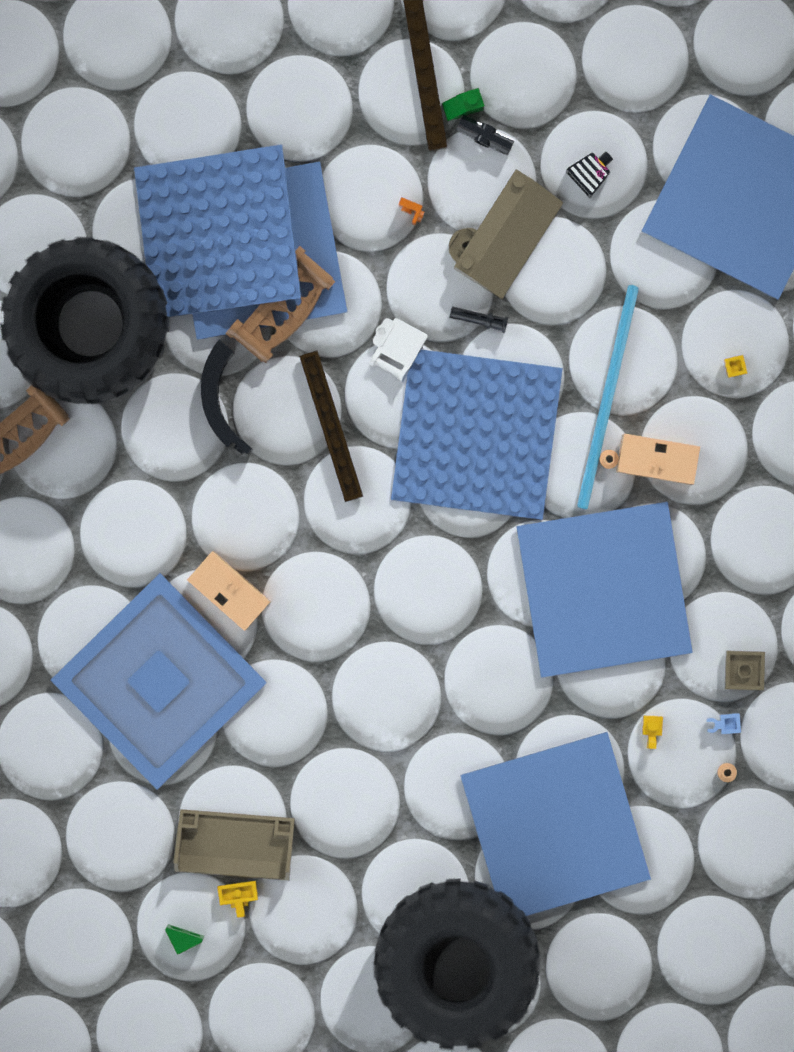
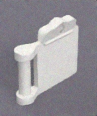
(398, 342)

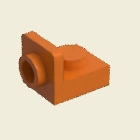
(408, 207)

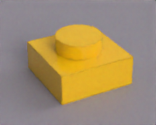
(735, 366)

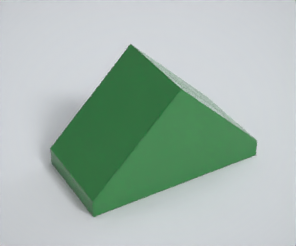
(182, 939)

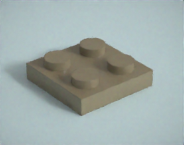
(744, 670)

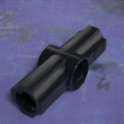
(485, 135)

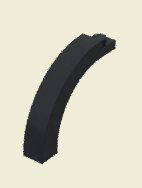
(210, 384)

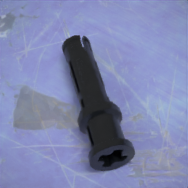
(487, 320)

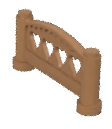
(250, 334)
(39, 404)

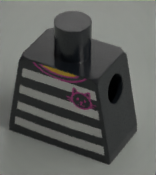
(590, 172)

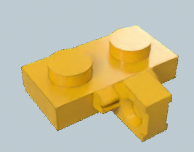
(238, 895)

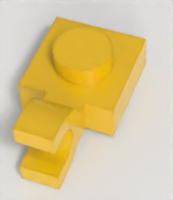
(652, 727)

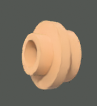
(604, 463)
(722, 768)

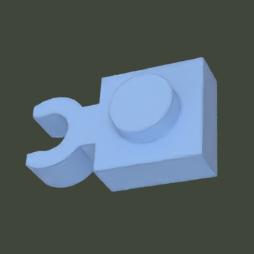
(728, 723)

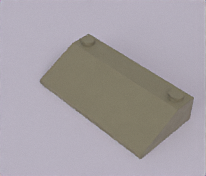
(508, 234)
(234, 844)

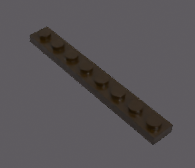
(425, 74)
(331, 426)

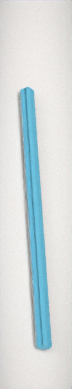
(607, 398)

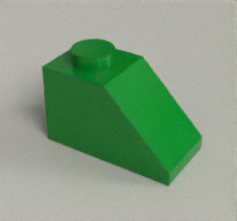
(463, 104)

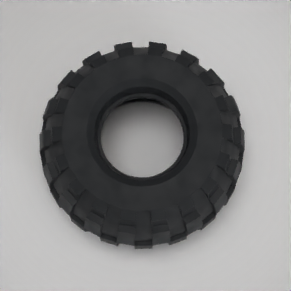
(35, 309)
(465, 912)

